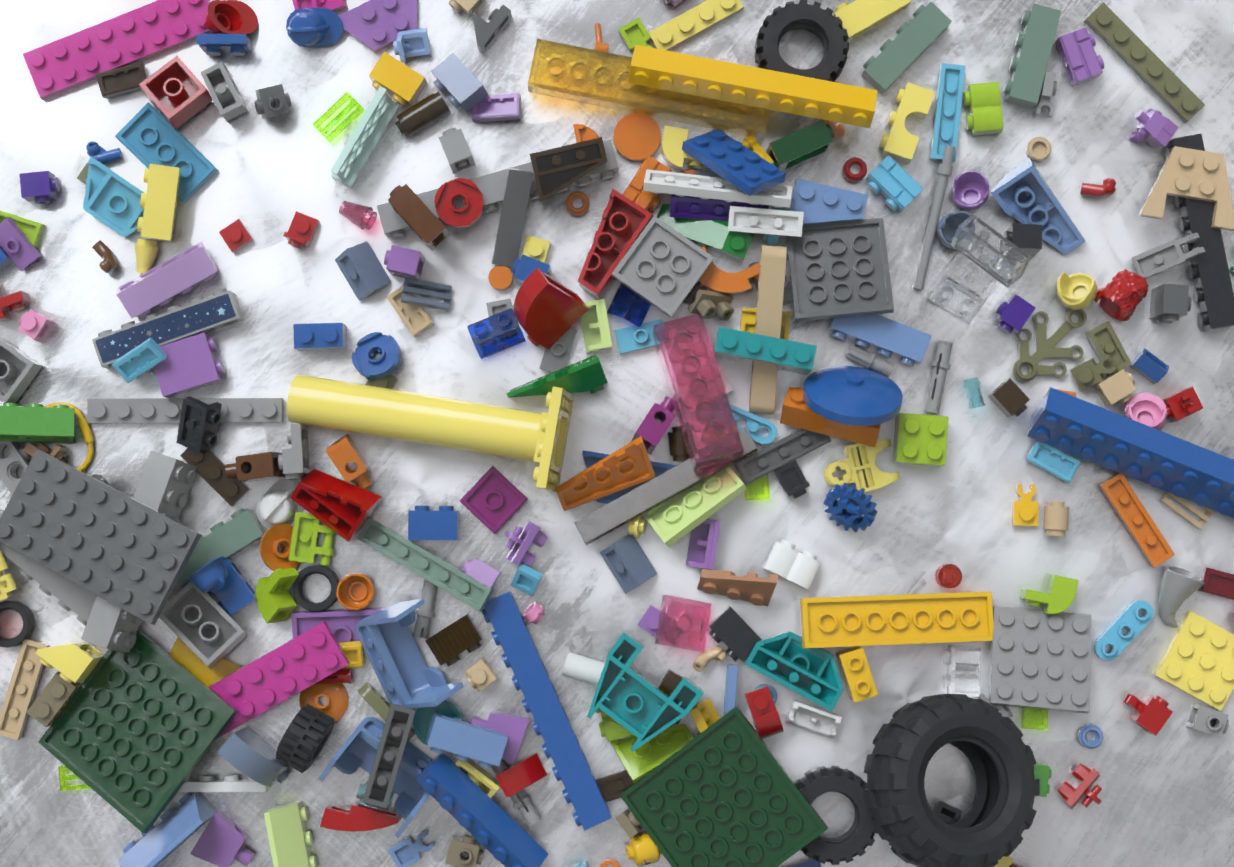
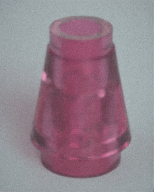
(358, 214)

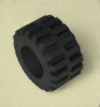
(305, 738)

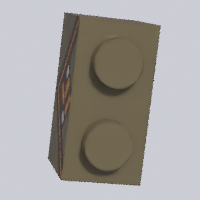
(52, 700)

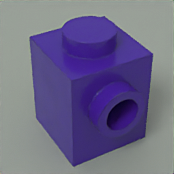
(39, 186)
(1013, 314)

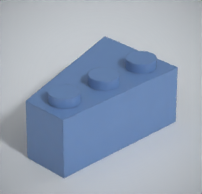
(826, 203)
(465, 740)

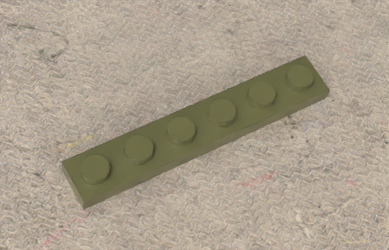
(1144, 62)

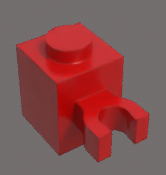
(1182, 404)
(1150, 713)

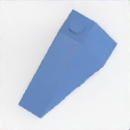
(1031, 201)

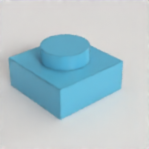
(526, 579)

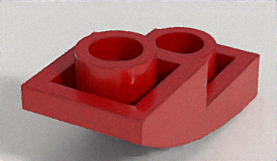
(521, 775)

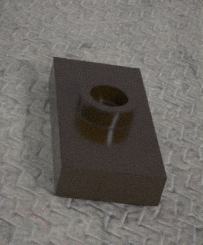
(121, 79)

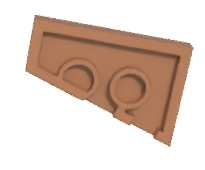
(745, 588)

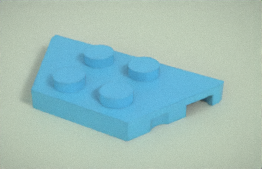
(112, 199)

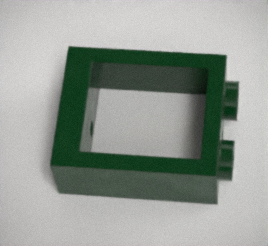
(801, 145)

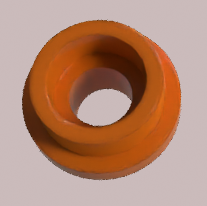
(577, 195)

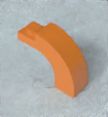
(729, 282)

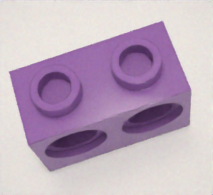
(404, 262)

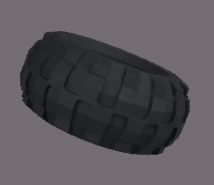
(1002, 777)

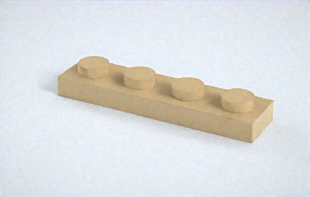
(21, 689)

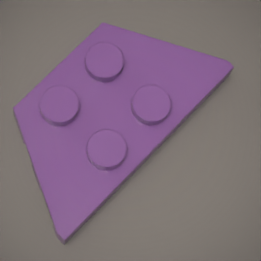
(379, 21)

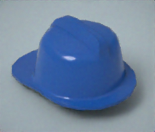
(314, 27)
(211, 576)

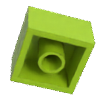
(920, 439)

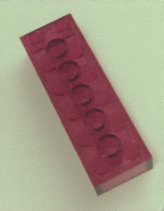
(697, 391)

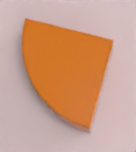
(584, 133)

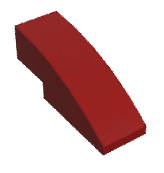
(358, 818)

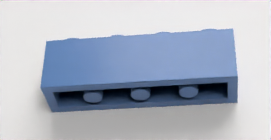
(883, 334)

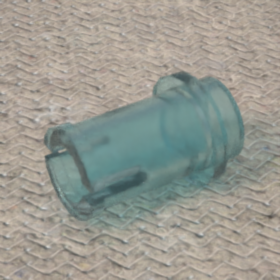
(974, 392)

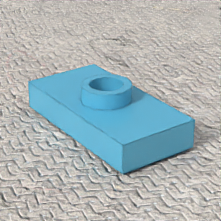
(636, 338)
(139, 360)
(1053, 461)

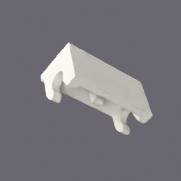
(813, 719)

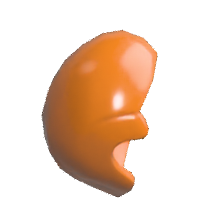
(355, 592)

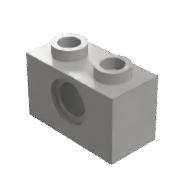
(223, 91)
(456, 150)

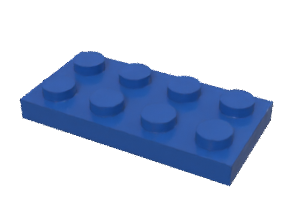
(733, 162)

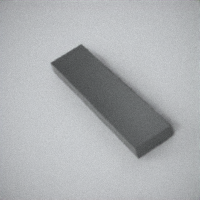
(512, 217)
(779, 454)

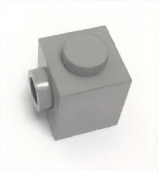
(1208, 720)

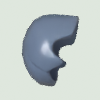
(948, 226)

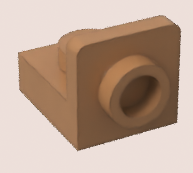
(57, 452)

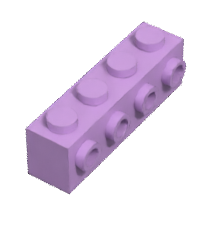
(167, 280)

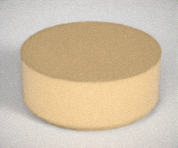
(1038, 149)

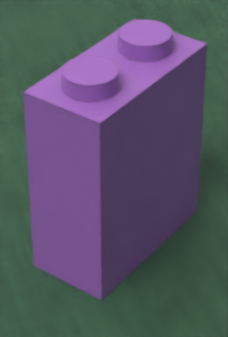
(189, 365)

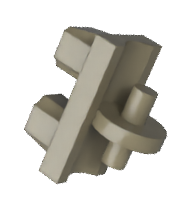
(712, 304)

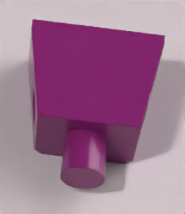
(651, 429)

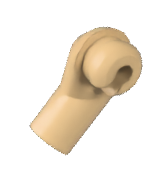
(708, 655)

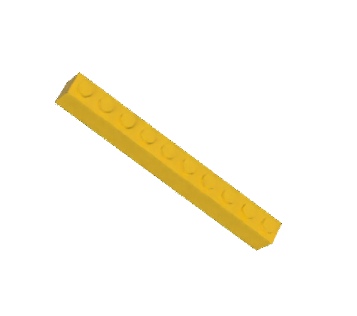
(752, 86)

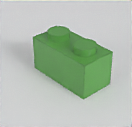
(1043, 773)

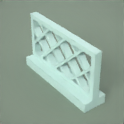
(365, 138)

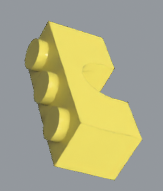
(913, 102)

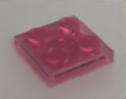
(683, 623)

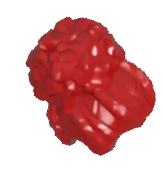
(1122, 295)

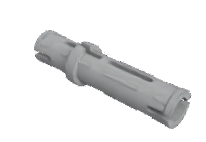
(938, 377)
(425, 611)
(531, 817)

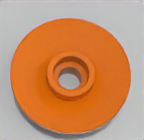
(276, 535)
(336, 698)

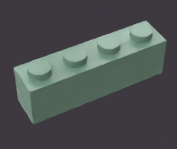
(906, 48)
(1032, 55)
(223, 541)

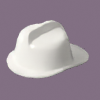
(276, 506)

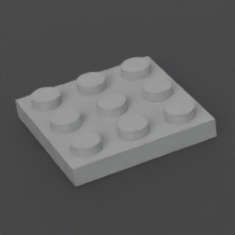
(662, 266)

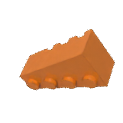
(799, 415)

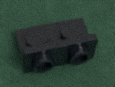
(198, 424)

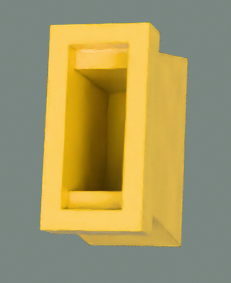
(856, 673)

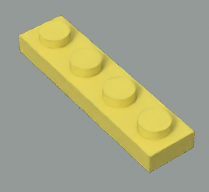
(693, 22)

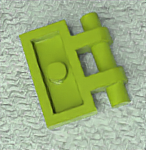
(304, 540)

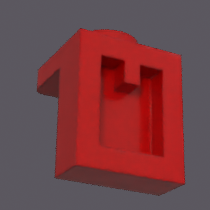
(301, 230)

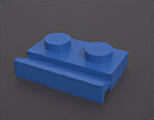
(216, 43)

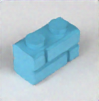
(893, 184)

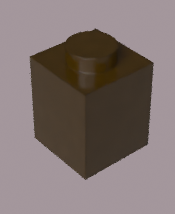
(1009, 398)

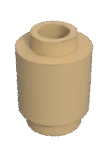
(1056, 519)

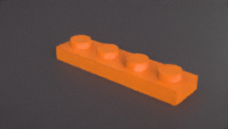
(1137, 520)

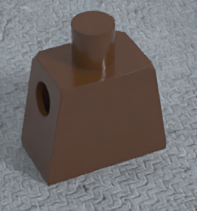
(255, 467)

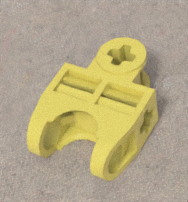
(860, 467)

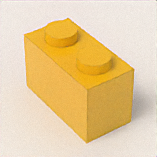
(398, 79)

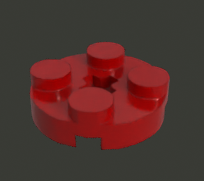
(454, 190)

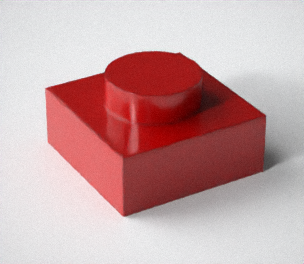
(236, 236)

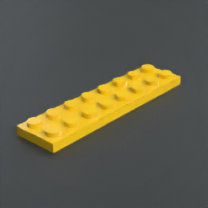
(896, 619)

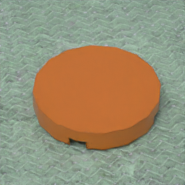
(637, 136)

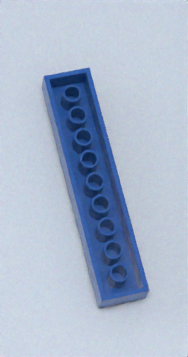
(1135, 450)

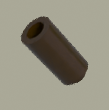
(422, 114)

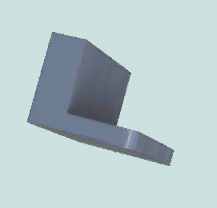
(362, 270)
(628, 563)

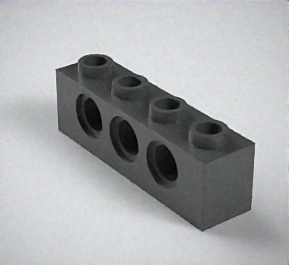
(388, 755)

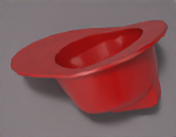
(230, 17)

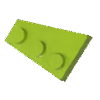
(652, 753)

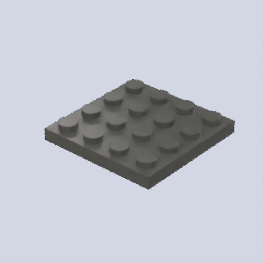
(840, 270)

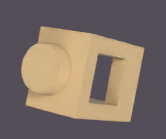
(480, 675)

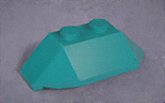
(803, 670)

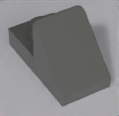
(487, 32)

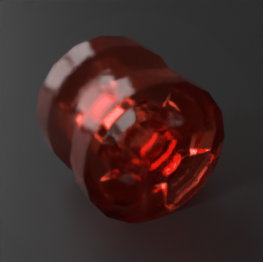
(952, 576)

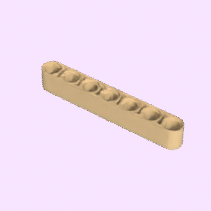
(768, 323)

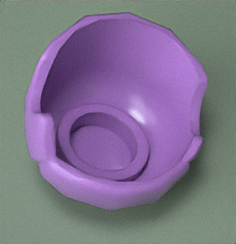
(970, 190)

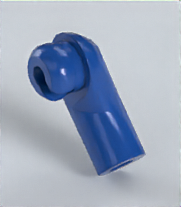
(103, 155)

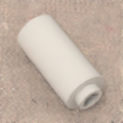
(583, 668)

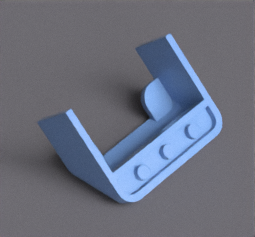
(398, 658)
(360, 751)

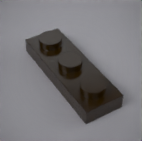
(214, 473)

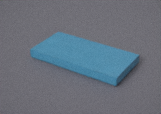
(156, 142)

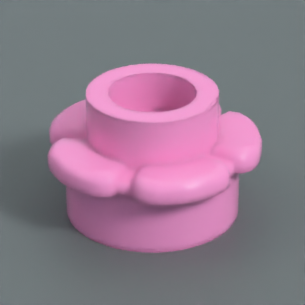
(533, 613)

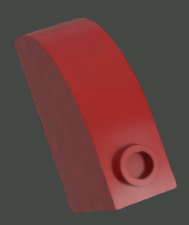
(546, 308)

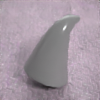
(1175, 588)

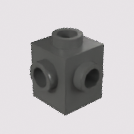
(264, 99)

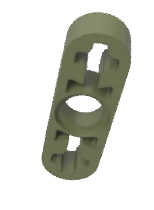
(378, 703)

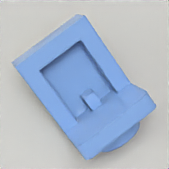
(412, 43)

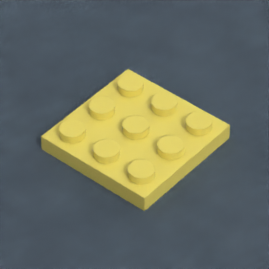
(1200, 661)

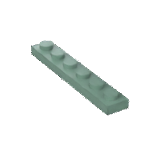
(425, 564)

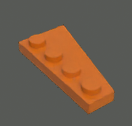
(612, 474)

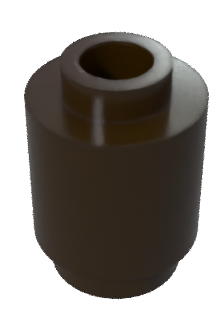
(677, 445)

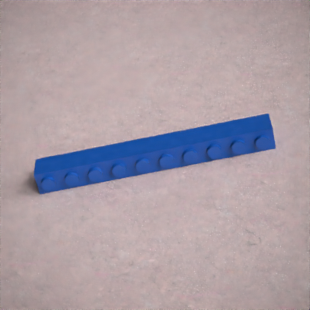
(547, 711)

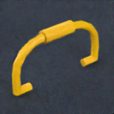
(85, 431)

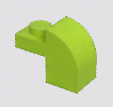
(273, 595)
(1058, 596)

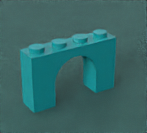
(791, 355)

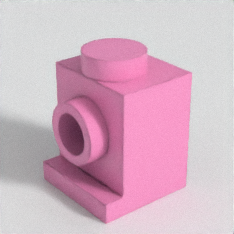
(35, 325)

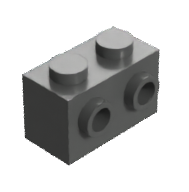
(1169, 303)

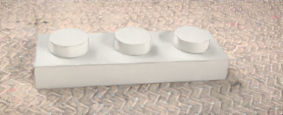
(765, 221)

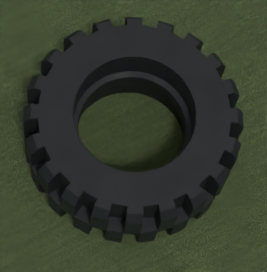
(809, 18)
(862, 830)

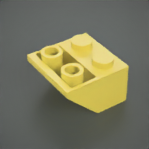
(72, 660)

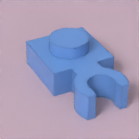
(407, 852)

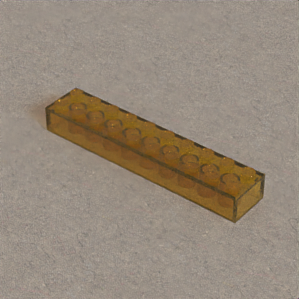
(603, 81)

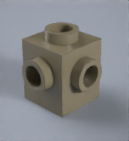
(466, 843)

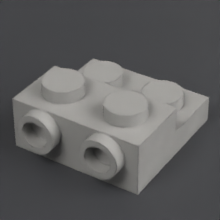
(296, 461)

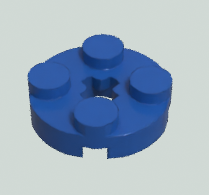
(380, 367)

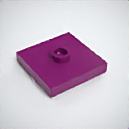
(493, 500)

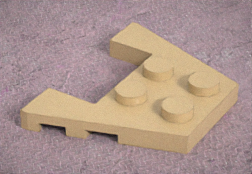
(1193, 176)

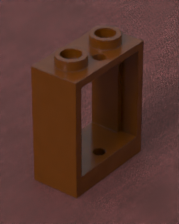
(418, 216)

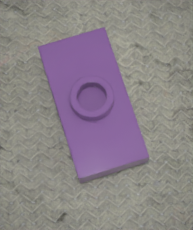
(498, 108)
(17, 244)

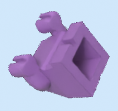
(1153, 128)

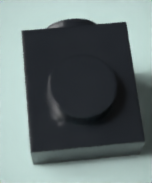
(792, 479)

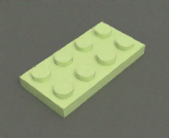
(693, 506)

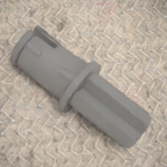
(869, 360)

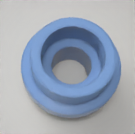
(1096, 741)

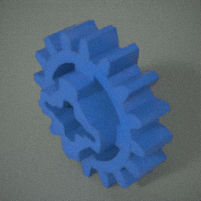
(850, 507)

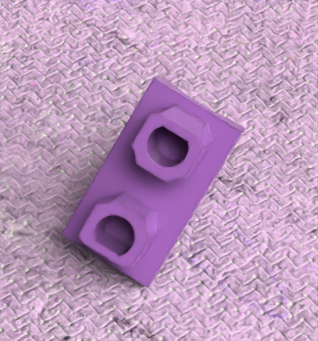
(520, 541)

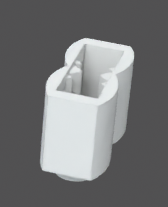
(791, 564)

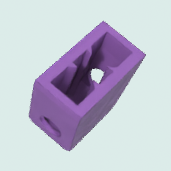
(510, 724)
(223, 842)

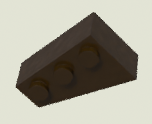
(564, 165)

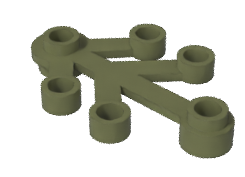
(1045, 347)

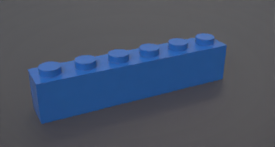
(480, 814)

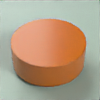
(500, 277)

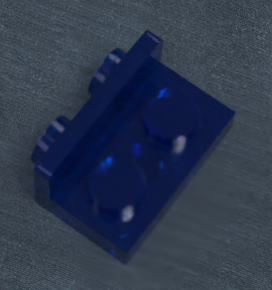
(629, 306)
(496, 333)

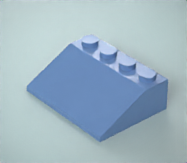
(170, 833)

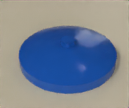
(852, 395)

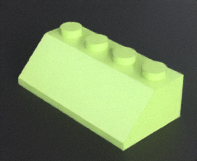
(289, 836)

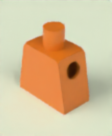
(345, 451)

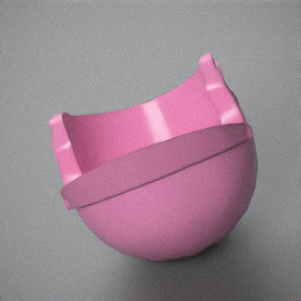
(1147, 410)

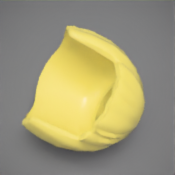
(1076, 290)

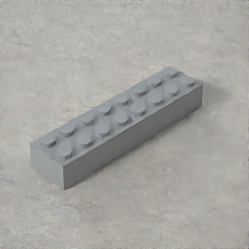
(164, 489)

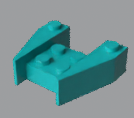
(634, 699)

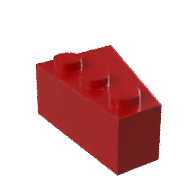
(335, 502)

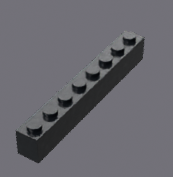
(1208, 270)

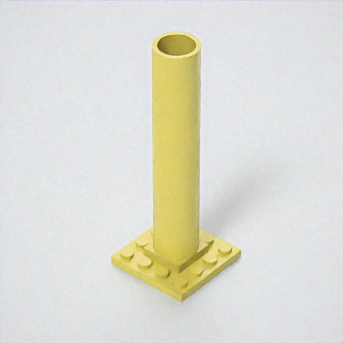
(439, 421)

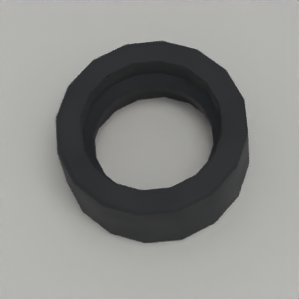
(298, 591)
(28, 623)

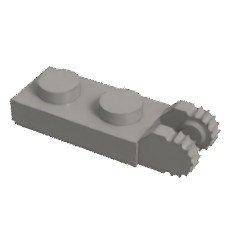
(1165, 256)

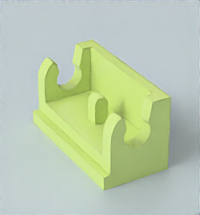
(596, 326)

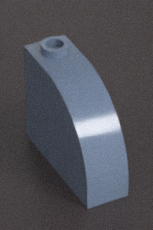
(254, 757)

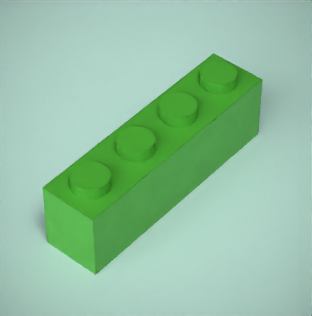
(36, 423)

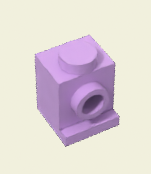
(481, 571)

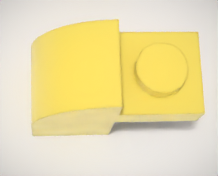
(672, 149)

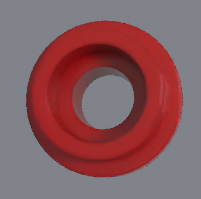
(860, 164)

